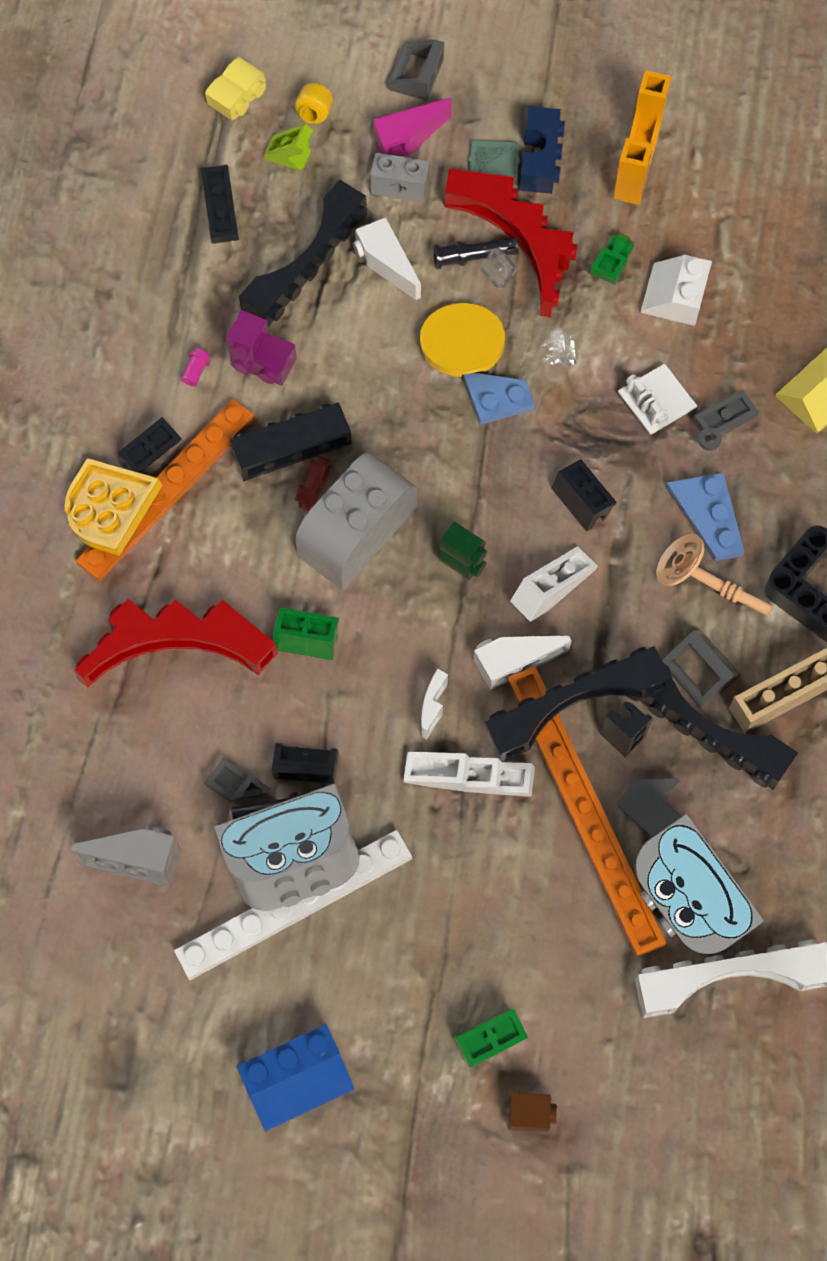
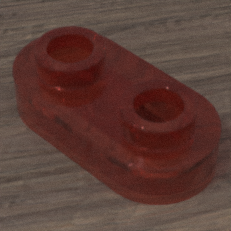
(317, 475)

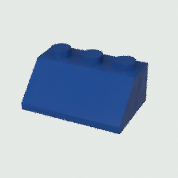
(295, 1077)

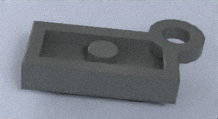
(724, 418)

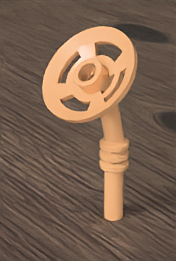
(689, 567)

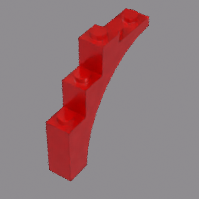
(496, 201)
(176, 627)

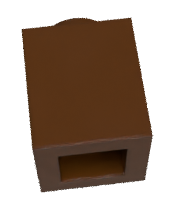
(531, 1112)

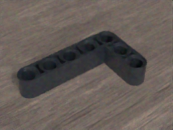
(795, 582)

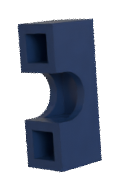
(539, 168)

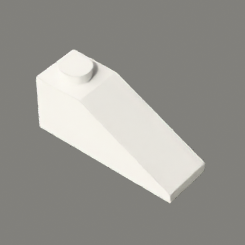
(386, 257)
(552, 583)
(513, 655)

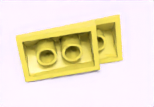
(808, 393)

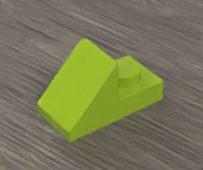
(290, 147)

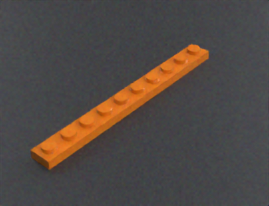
(591, 823)

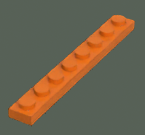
(177, 480)

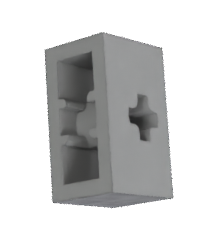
(400, 177)

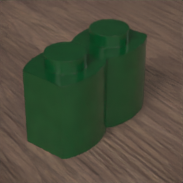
(463, 551)

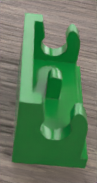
(306, 633)
(490, 1037)

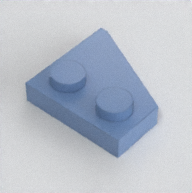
(497, 396)

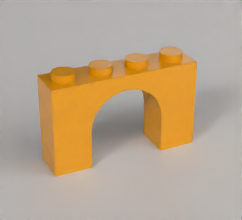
(641, 144)

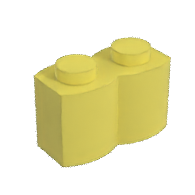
(236, 88)

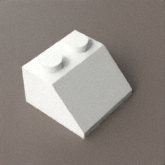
(676, 288)

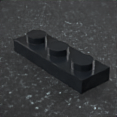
(219, 204)

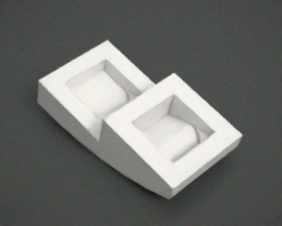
(431, 709)

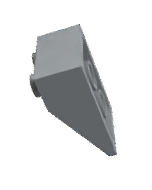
(133, 854)

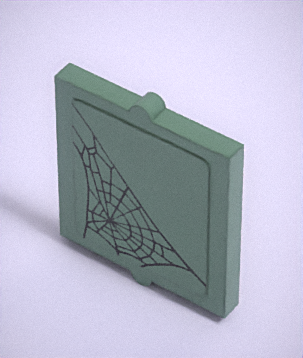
(495, 158)

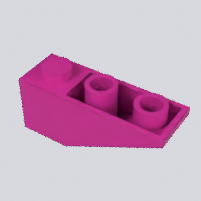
(406, 130)

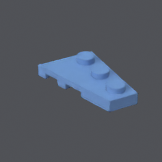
(711, 513)

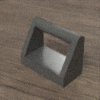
(422, 86)
(712, 656)

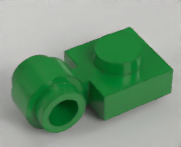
(613, 259)

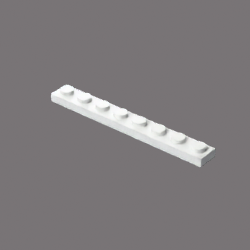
(259, 925)

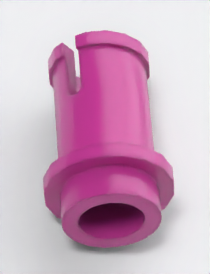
(195, 367)

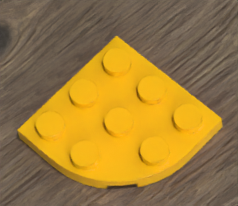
(108, 504)

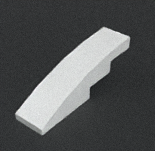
(469, 774)

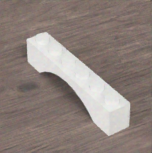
(799, 967)

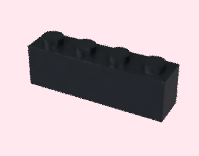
(290, 441)

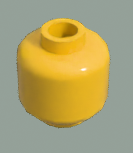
(314, 103)

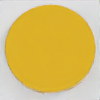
(462, 339)

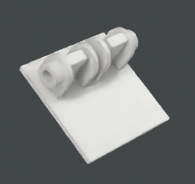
(656, 398)

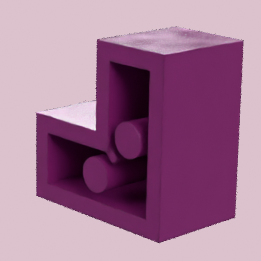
(257, 352)

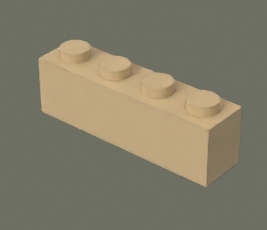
(781, 692)

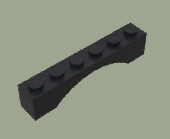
(272, 292)
(633, 677)
(759, 756)

